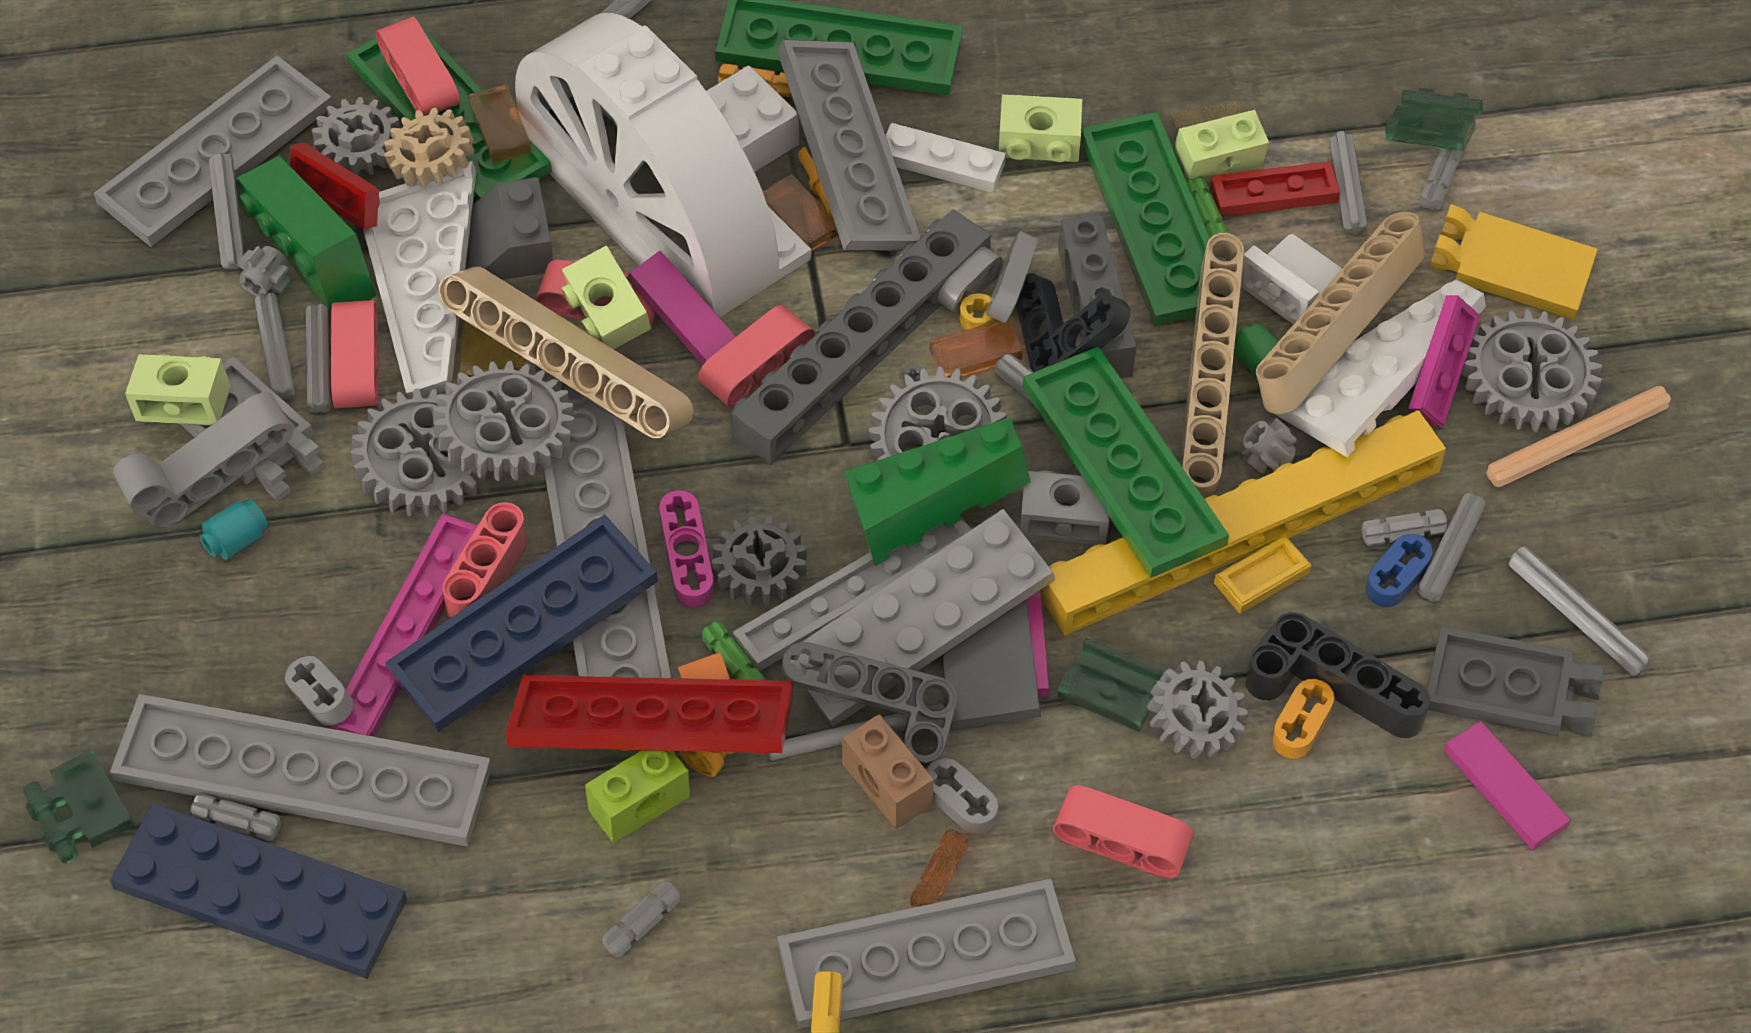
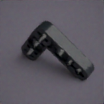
(1100, 319)

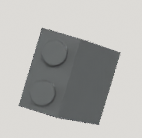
(510, 231)

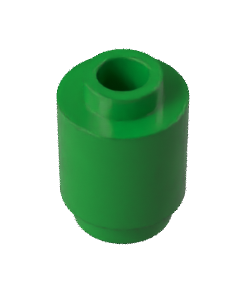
(1253, 345)

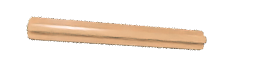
(1578, 436)

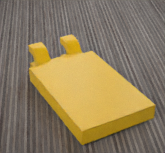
(1514, 261)

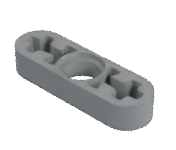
(1012, 276)

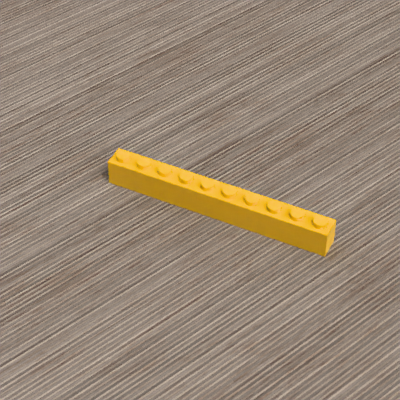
(1254, 515)

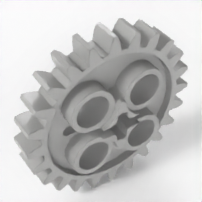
(1560, 363)
(949, 398)
(481, 438)
(389, 469)

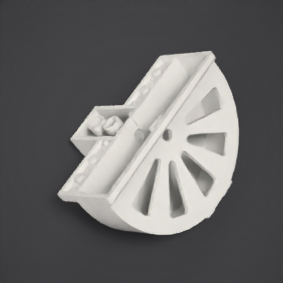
(693, 140)

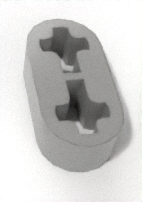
(970, 278)
(312, 695)
(966, 791)

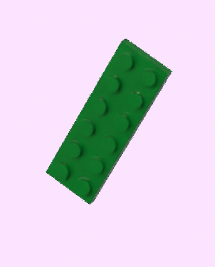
(890, 48)
(375, 71)
(1150, 211)
(1125, 462)

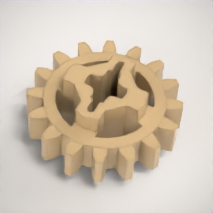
(429, 147)

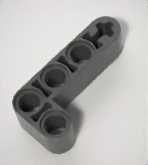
(867, 692)

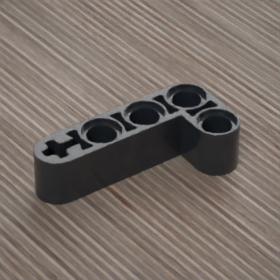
(1399, 715)

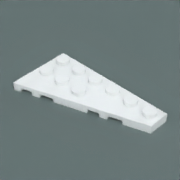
(415, 246)
(1374, 372)

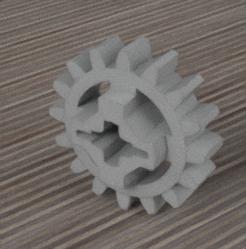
(355, 135)
(1192, 712)

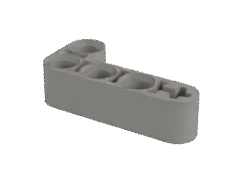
(205, 464)

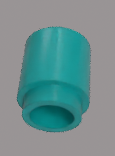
(233, 529)

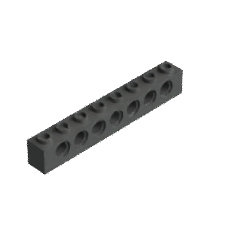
(856, 338)

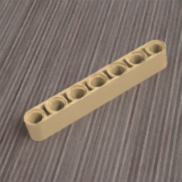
(1340, 313)
(1213, 350)
(566, 352)

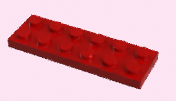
(651, 714)

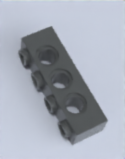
(1090, 273)

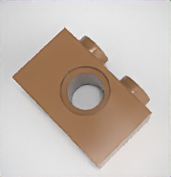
(887, 771)

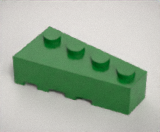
(935, 485)

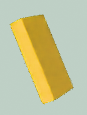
(1262, 574)

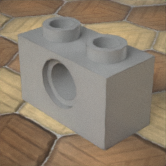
(1049, 520)

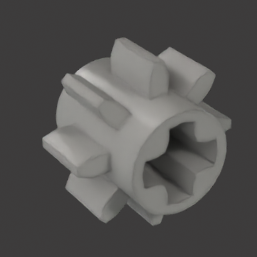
(264, 271)
(1268, 445)

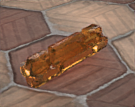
(939, 869)

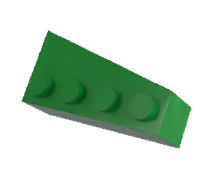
(306, 233)

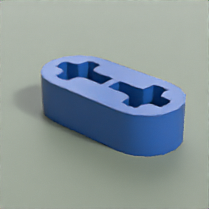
(1406, 575)

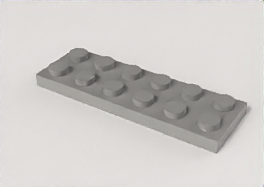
(245, 122)
(848, 145)
(931, 607)
(931, 950)

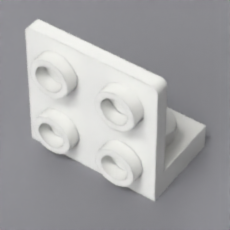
(1287, 276)

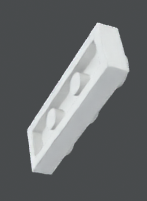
(945, 158)

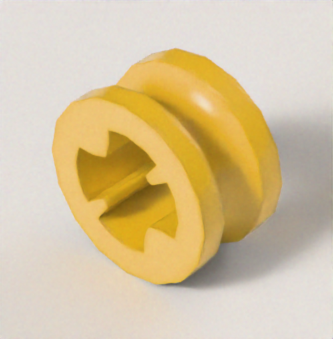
(969, 305)

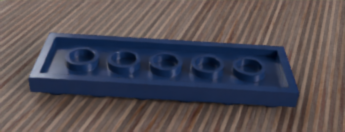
(521, 622)
(259, 890)

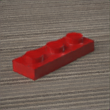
(337, 186)
(1275, 189)

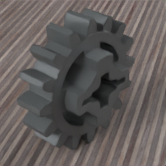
(740, 569)

